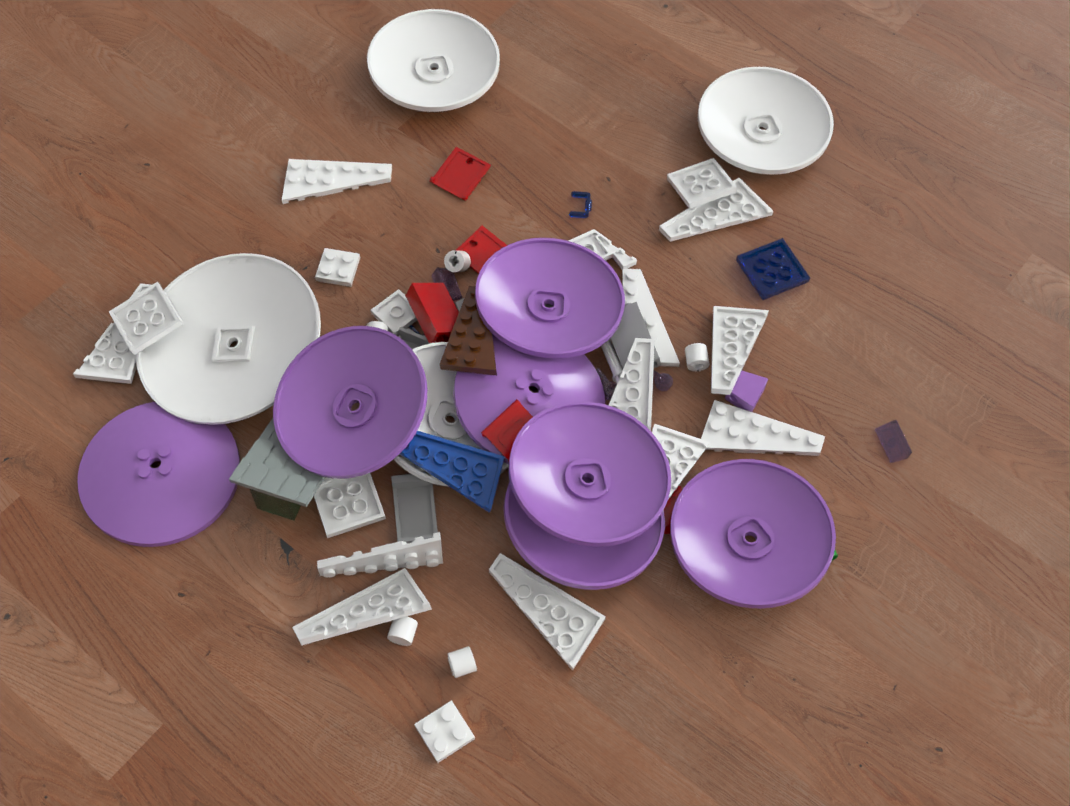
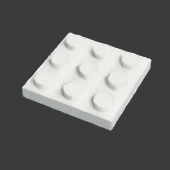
(701, 183)
(145, 318)
(348, 504)

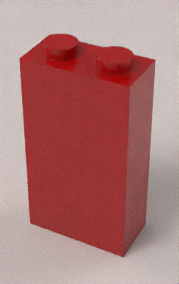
(433, 310)

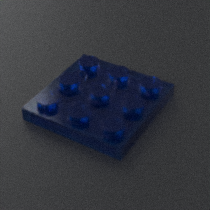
(772, 269)

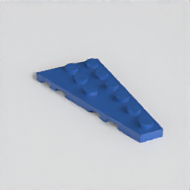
(459, 466)

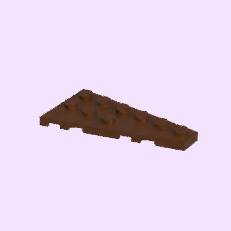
(470, 342)

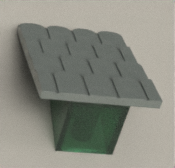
(275, 478)

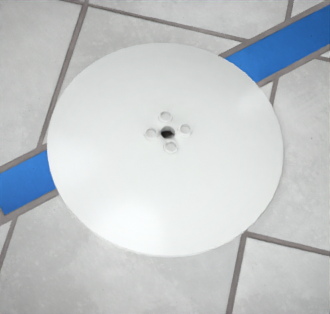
(222, 302)

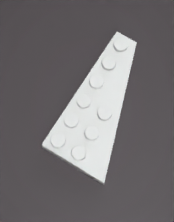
(324, 178)
(717, 214)
(637, 291)
(732, 341)
(111, 357)
(635, 383)
(752, 433)
(681, 452)
(386, 557)
(381, 602)
(556, 615)

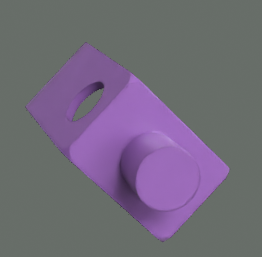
(747, 391)

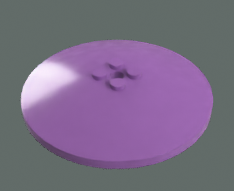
(557, 272)
(325, 381)
(559, 381)
(594, 442)
(758, 500)
(160, 503)
(578, 564)

